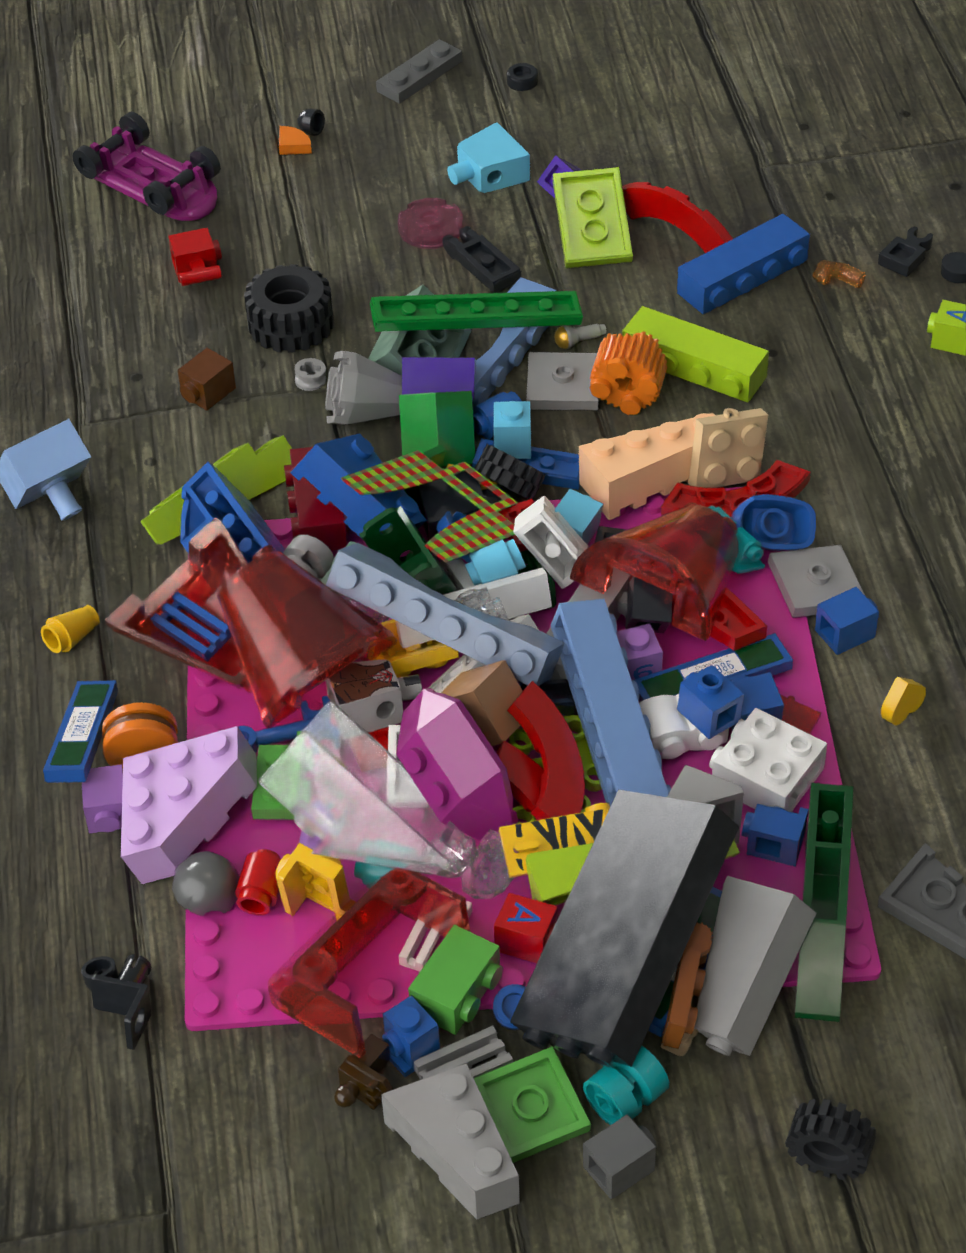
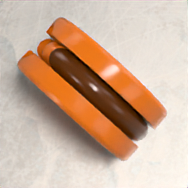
(136, 730)

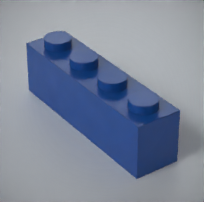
(743, 263)

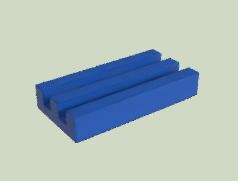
(173, 612)

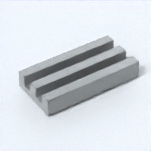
(467, 1050)

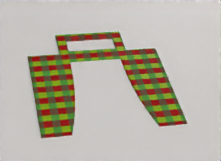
(460, 537)

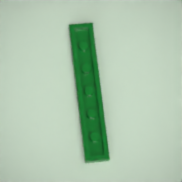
(475, 310)

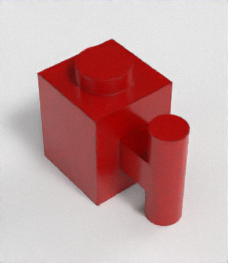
(195, 256)

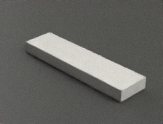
(518, 593)

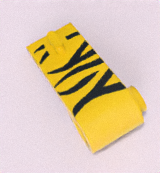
(549, 835)

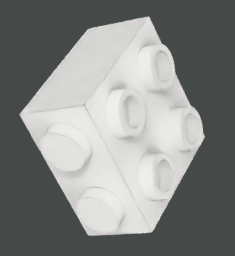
(769, 761)

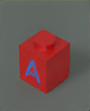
(524, 927)

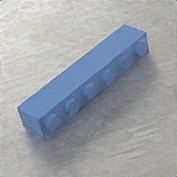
(607, 700)

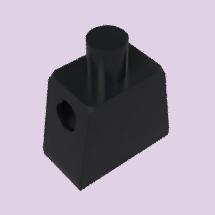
(439, 497)

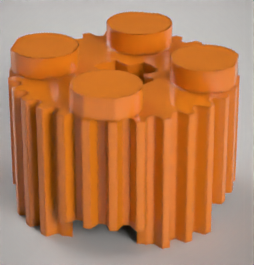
(628, 371)

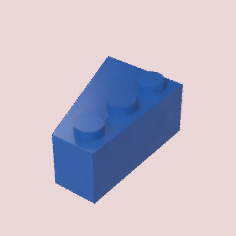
(341, 457)

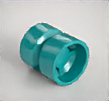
(624, 1089)

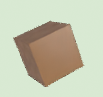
(487, 696)

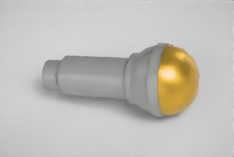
(568, 336)

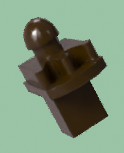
(361, 1076)

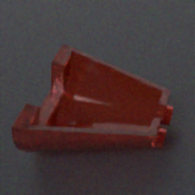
(679, 552)
(197, 579)
(292, 631)

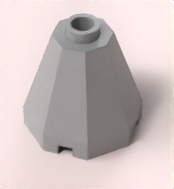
(361, 390)

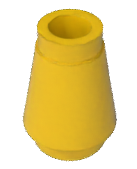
(69, 628)

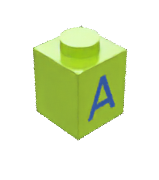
(949, 327)

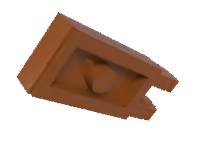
(687, 982)

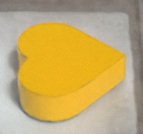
(903, 698)

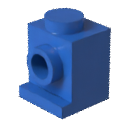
(775, 833)
(409, 1034)

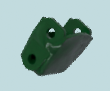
(401, 537)

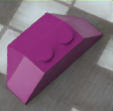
(454, 765)

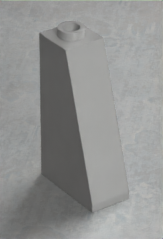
(748, 962)

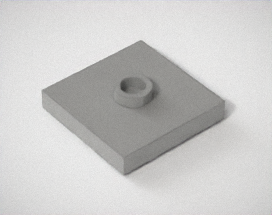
(560, 381)
(811, 577)

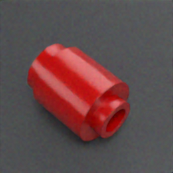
(257, 883)

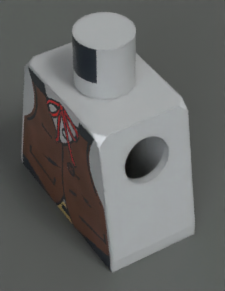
(372, 693)

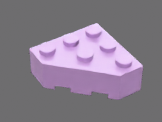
(181, 798)

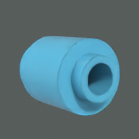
(495, 562)

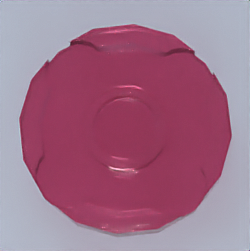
(428, 221)

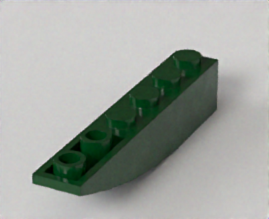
(826, 894)

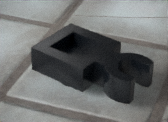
(905, 255)

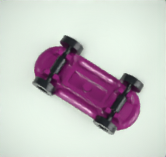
(150, 176)

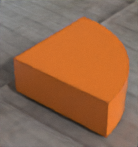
(293, 141)

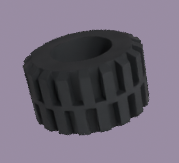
(289, 308)

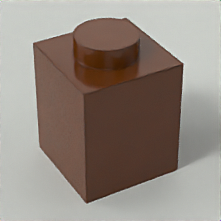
(206, 379)

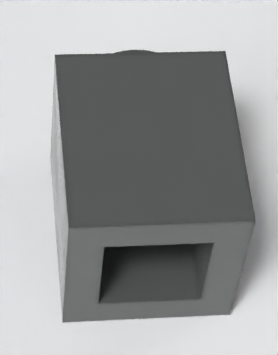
(620, 1156)

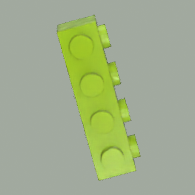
(704, 354)

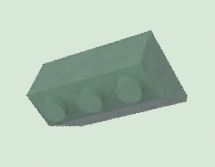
(417, 343)

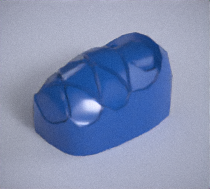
(777, 521)

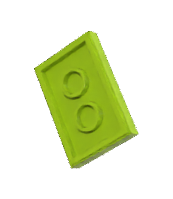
(592, 217)

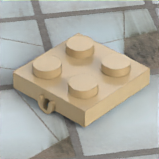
(728, 448)

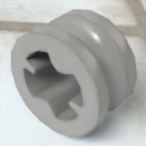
(310, 382)

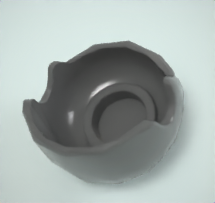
(205, 883)

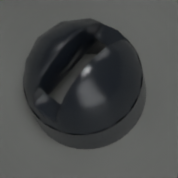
(311, 121)
(100, 966)

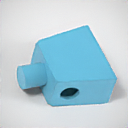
(490, 160)

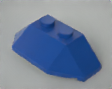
(212, 496)

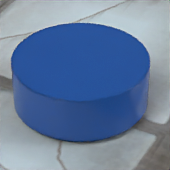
(506, 1003)

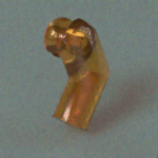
(839, 270)

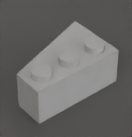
(456, 1137)

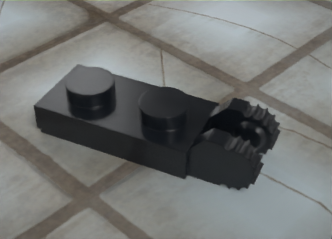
(482, 259)

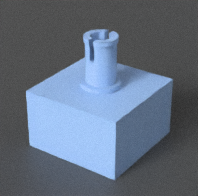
(45, 467)

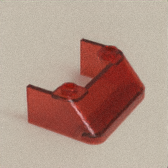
(304, 979)

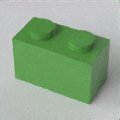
(457, 978)

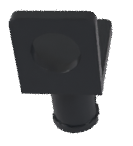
(126, 996)

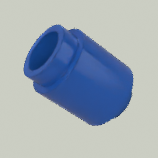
(484, 413)

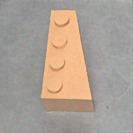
(637, 464)

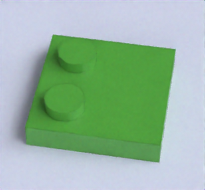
(533, 1104)

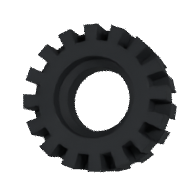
(509, 472)
(831, 1139)

